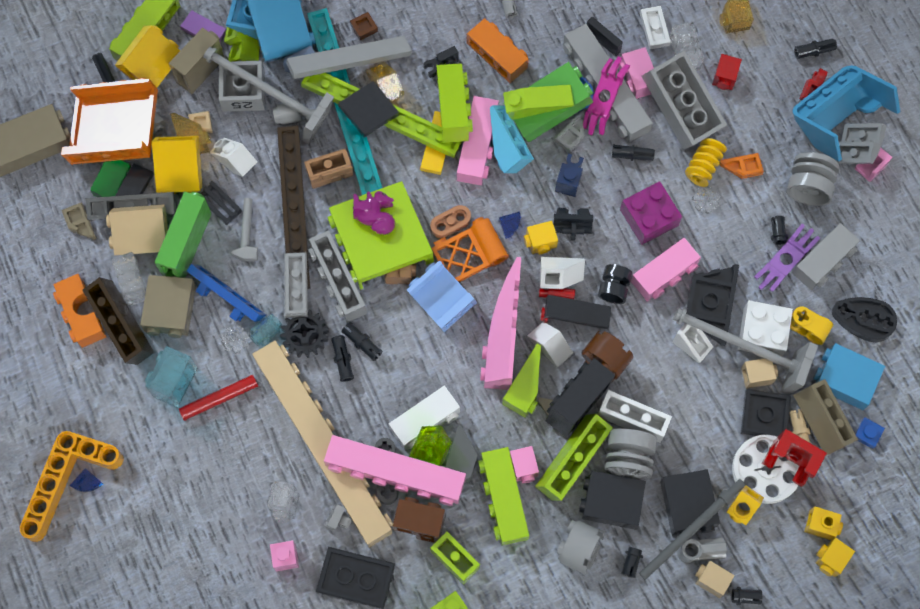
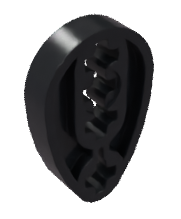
(871, 307)

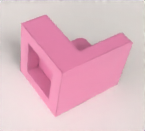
(870, 171)

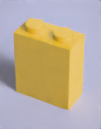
(148, 56)
(177, 164)

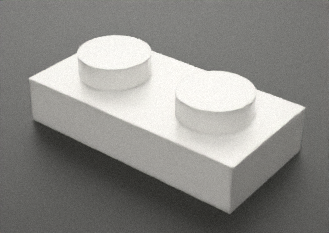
(655, 27)

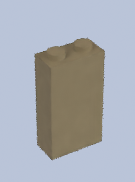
(32, 138)

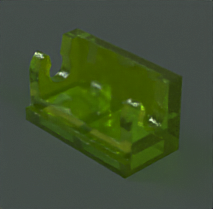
(431, 445)

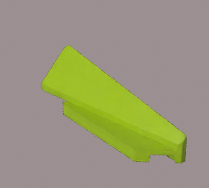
(243, 46)

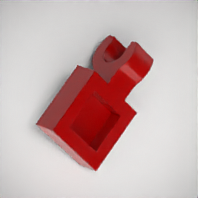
(812, 84)

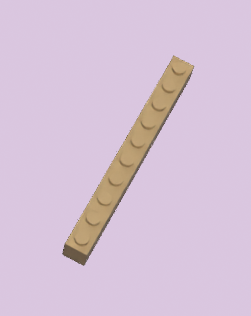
(317, 435)

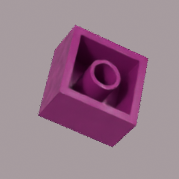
(650, 213)

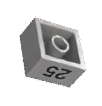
(238, 94)

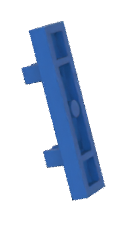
(210, 282)

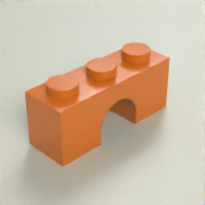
(85, 328)

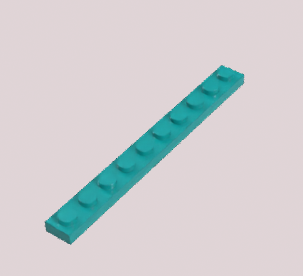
(357, 145)

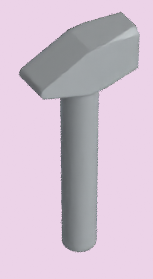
(246, 252)

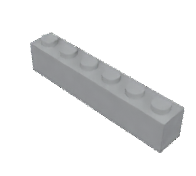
(590, 59)

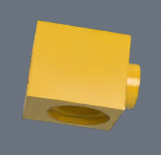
(746, 496)

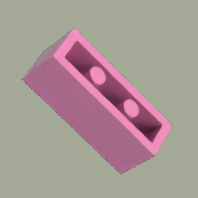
(666, 270)

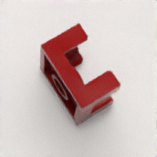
(799, 452)

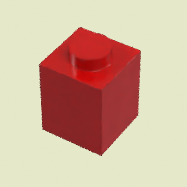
(726, 72)

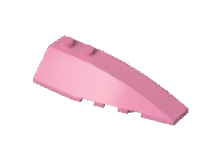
(502, 334)

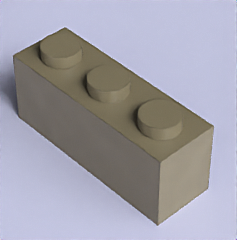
(825, 417)

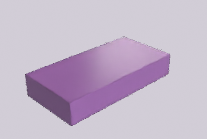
(195, 22)

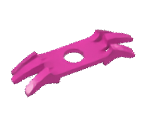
(609, 83)

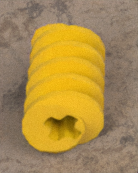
(705, 161)

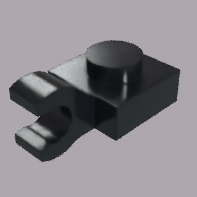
(448, 56)

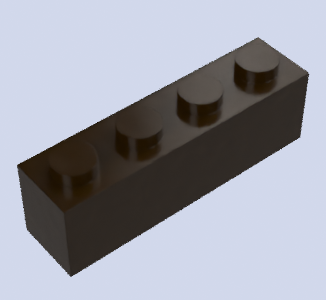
(118, 321)

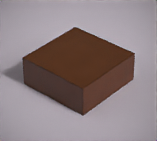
(364, 26)

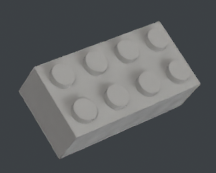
(684, 100)

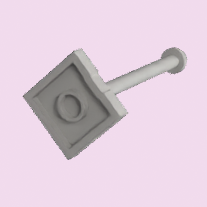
(314, 117)
(796, 368)

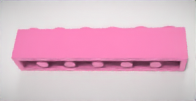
(394, 469)

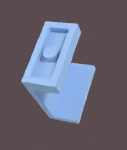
(441, 295)

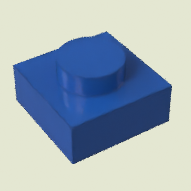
(869, 433)

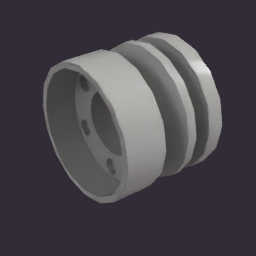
(813, 179)
(631, 453)

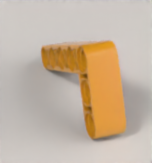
(61, 477)

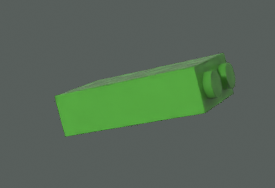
(536, 125)
(183, 235)

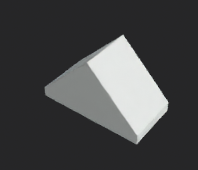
(693, 342)
(552, 343)

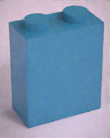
(850, 375)

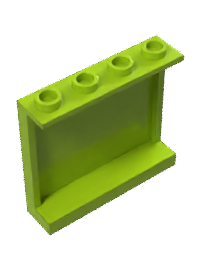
(375, 253)

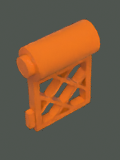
(484, 240)

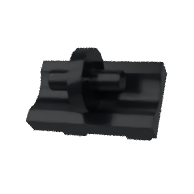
(573, 223)

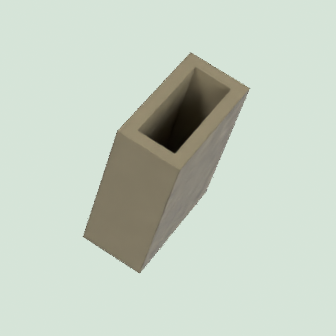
(189, 65)
(168, 306)

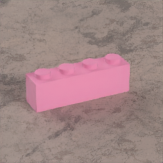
(477, 150)

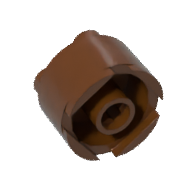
(609, 352)

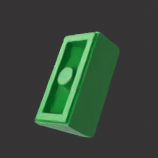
(110, 178)

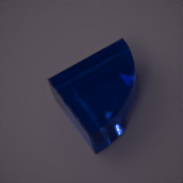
(510, 224)
(86, 482)

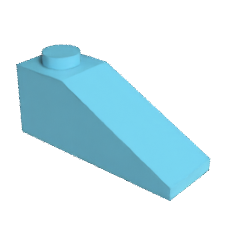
(507, 141)

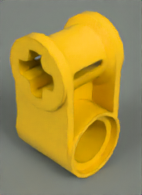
(812, 326)

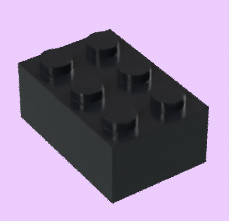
(579, 397)

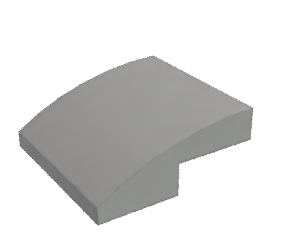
(861, 143)

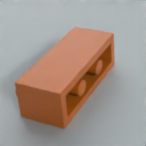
(497, 50)

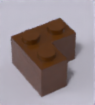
(419, 519)

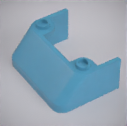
(836, 100)

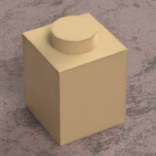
(759, 373)
(713, 579)

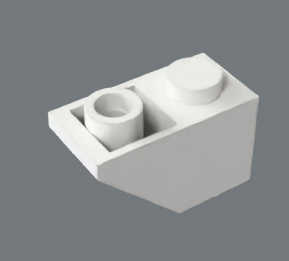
(233, 156)
(561, 272)

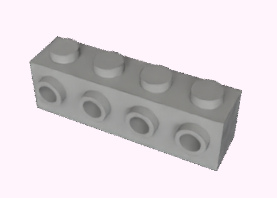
(338, 277)

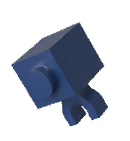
(569, 177)

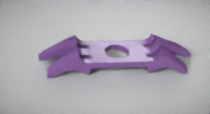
(795, 250)

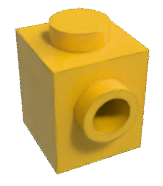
(541, 238)
(823, 523)
(834, 557)

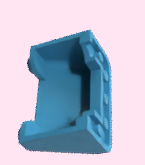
(280, 28)

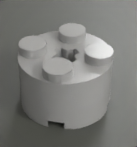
(581, 546)

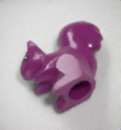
(370, 214)

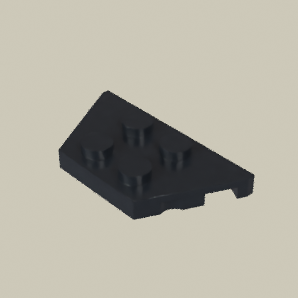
(713, 297)

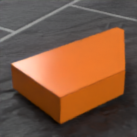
(743, 166)

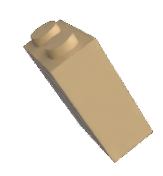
(137, 229)

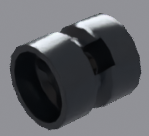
(615, 284)

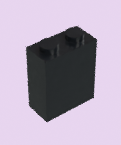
(687, 498)
(612, 499)

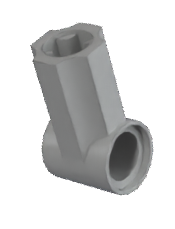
(704, 550)

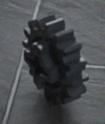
(313, 332)

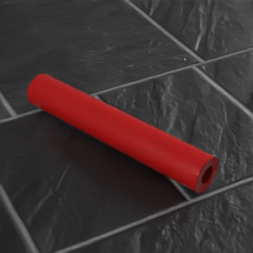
(218, 397)

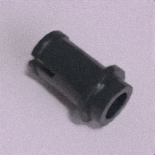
(778, 228)
(632, 562)
(746, 596)

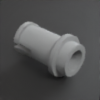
(509, 8)

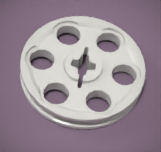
(763, 480)

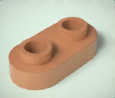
(449, 221)

